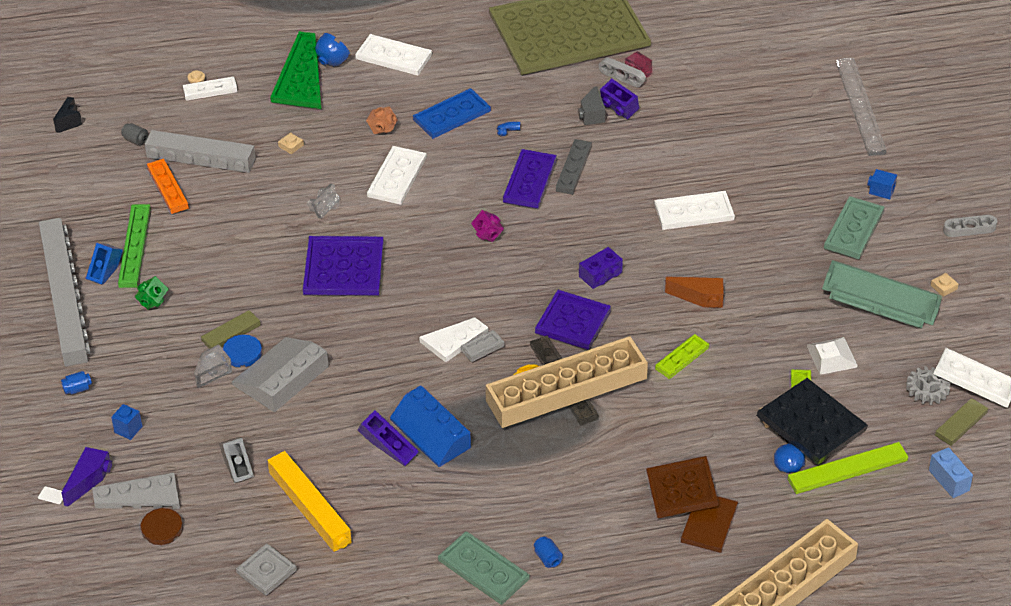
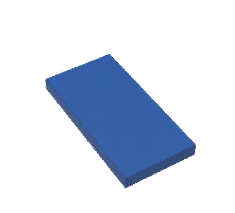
(451, 113)

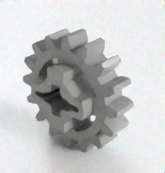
(927, 386)

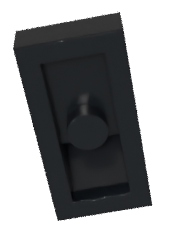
(67, 116)

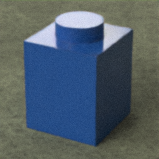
(882, 184)
(126, 421)

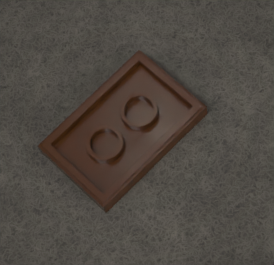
(710, 526)

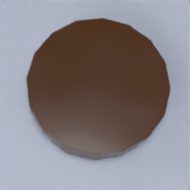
(161, 526)

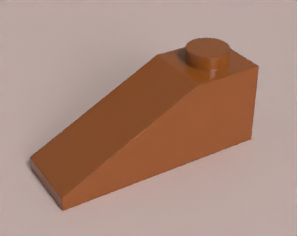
(697, 290)

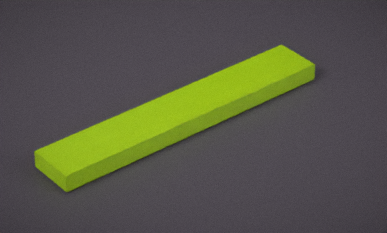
(847, 468)

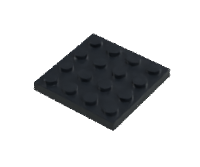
(812, 420)

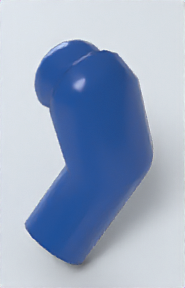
(507, 126)

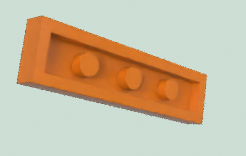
(167, 186)

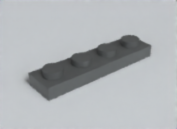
(573, 166)

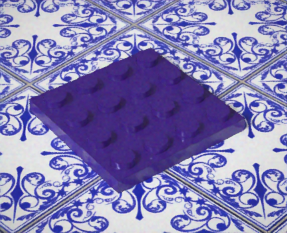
(343, 265)

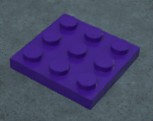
(573, 319)

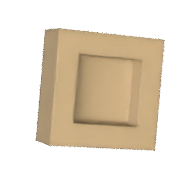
(290, 143)
(944, 284)

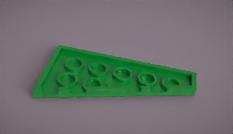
(300, 76)

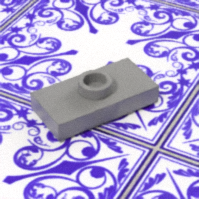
(482, 346)

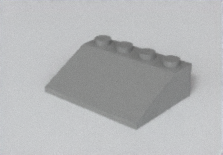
(282, 372)

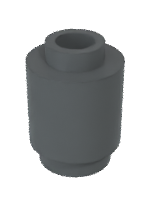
(134, 133)

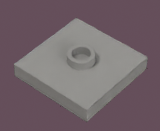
(266, 569)

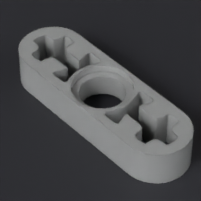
(632, 75)
(957, 226)

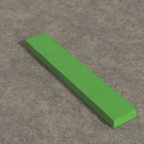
(134, 246)

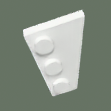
(447, 341)

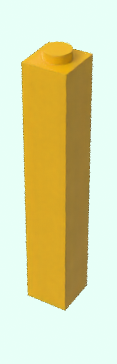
(309, 501)

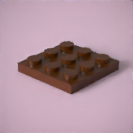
(682, 487)

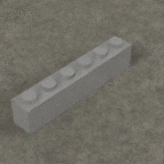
(200, 151)

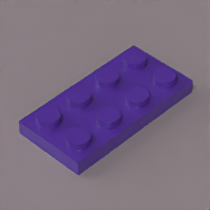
(529, 178)

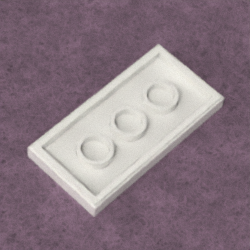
(393, 54)
(396, 175)
(694, 210)
(974, 377)

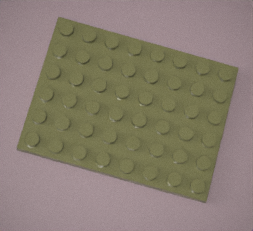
(566, 31)

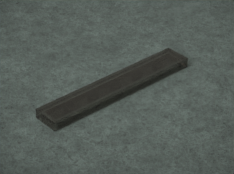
(547, 353)

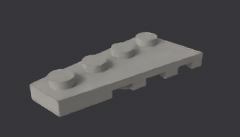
(148, 491)

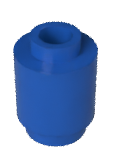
(76, 383)
(548, 552)

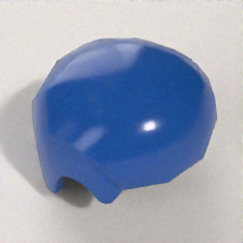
(789, 458)

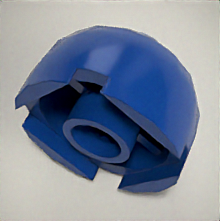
(330, 51)

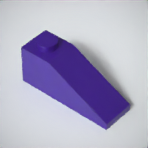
(387, 438)
(87, 474)

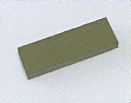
(238, 326)
(961, 421)

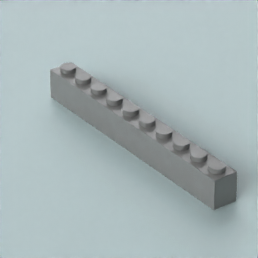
(63, 292)

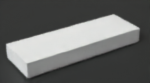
(209, 88)

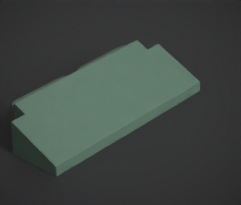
(881, 295)

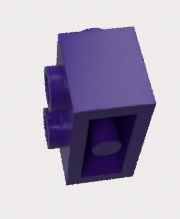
(619, 99)
(600, 267)

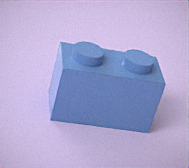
(950, 472)

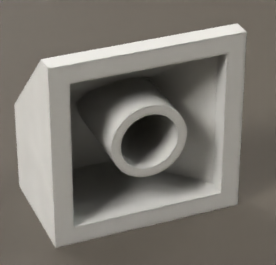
(832, 355)

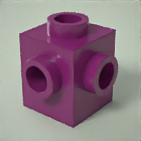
(487, 226)

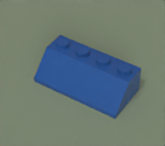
(431, 426)

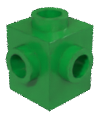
(151, 293)

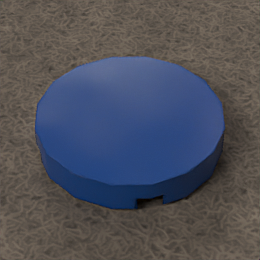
(243, 350)

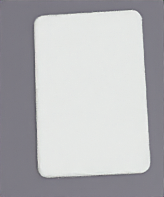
(51, 495)

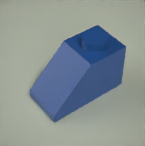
(103, 262)

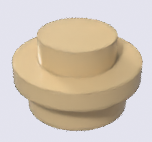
(196, 76)

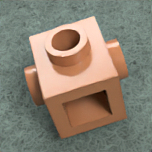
(382, 120)

